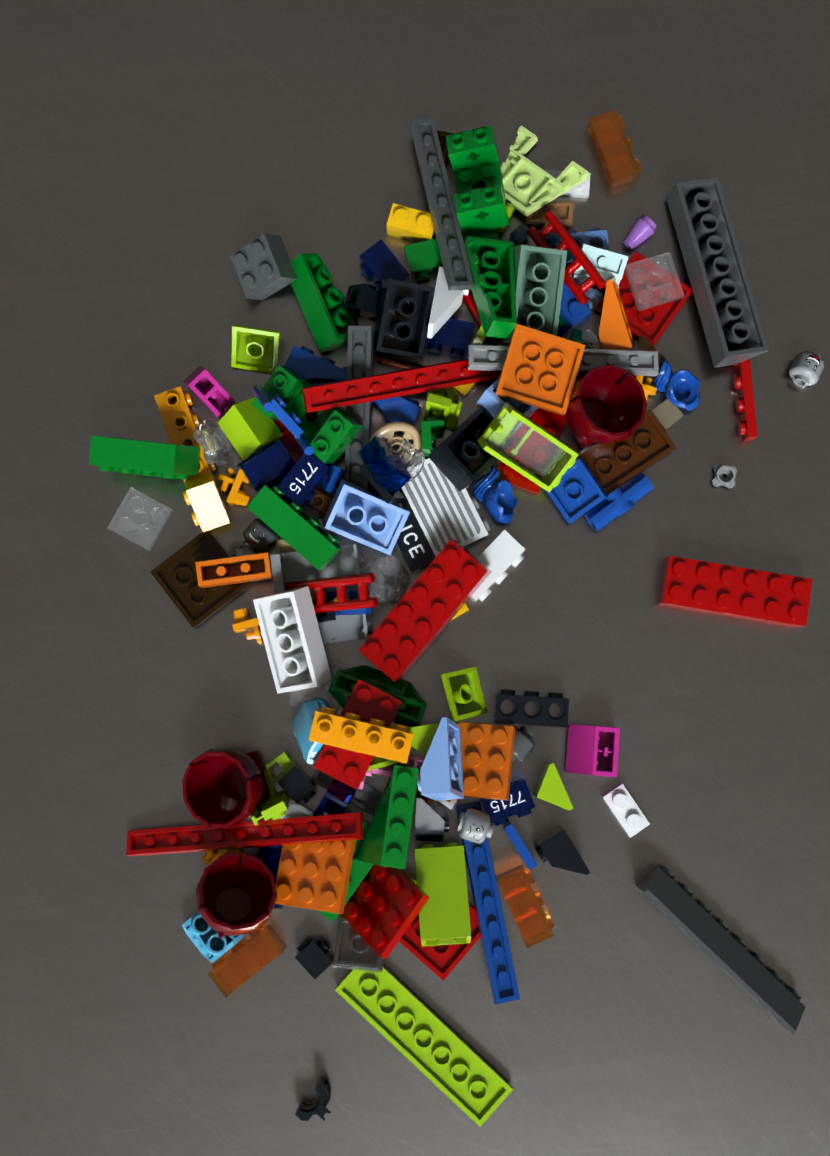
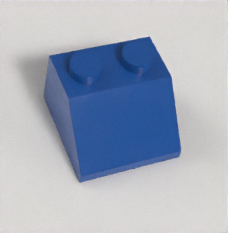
(572, 312)

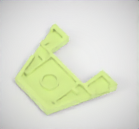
(529, 185)

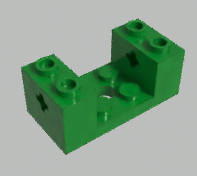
(477, 163)
(329, 432)

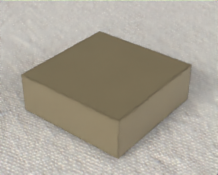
(667, 414)

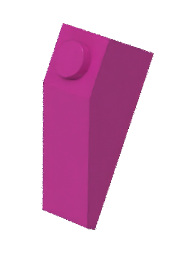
(209, 392)

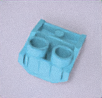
(302, 726)
(207, 939)

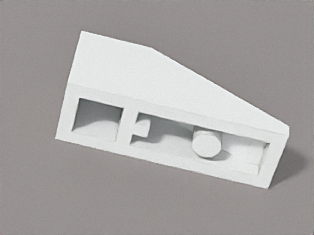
(444, 303)

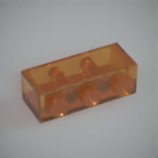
(614, 149)
(525, 905)
(246, 959)

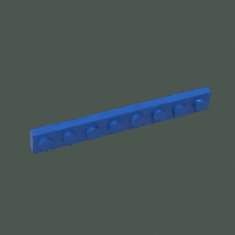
(490, 916)

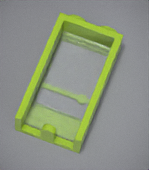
(528, 447)

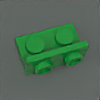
(429, 431)

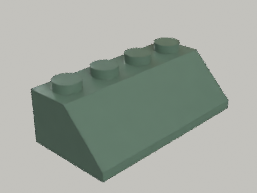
(538, 287)

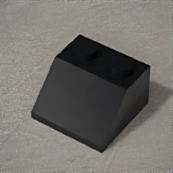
(560, 851)

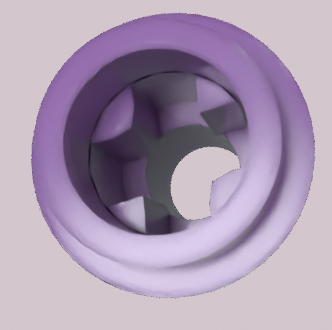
(639, 232)

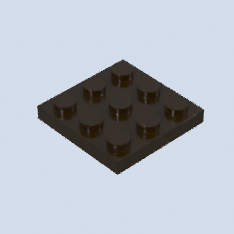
(179, 580)

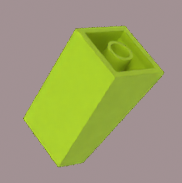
(443, 878)

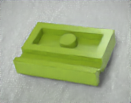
(444, 409)
(272, 807)

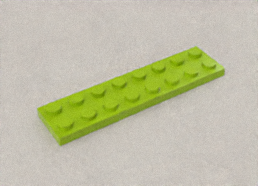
(426, 1041)

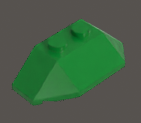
(412, 707)

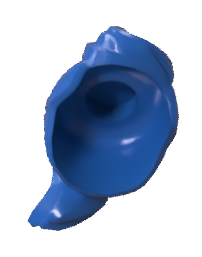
(679, 387)
(496, 496)

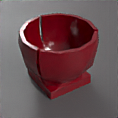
(605, 409)
(224, 787)
(236, 895)

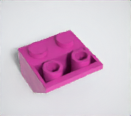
(592, 750)

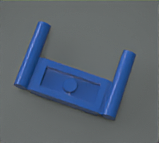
(290, 420)

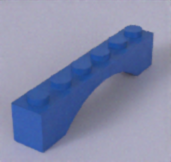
(324, 371)

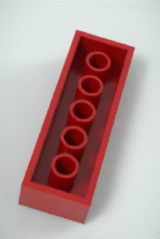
(735, 592)
(425, 610)

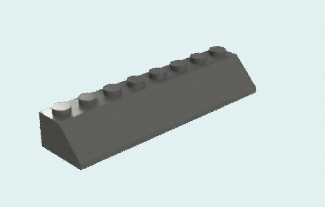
(716, 271)
(725, 950)

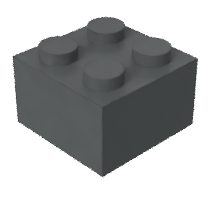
(263, 267)

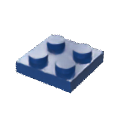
(577, 492)

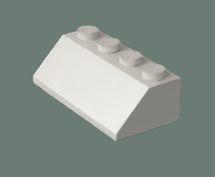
(292, 640)

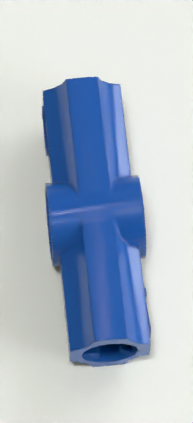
(619, 502)

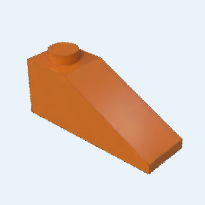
(614, 325)

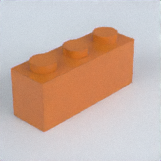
(234, 570)

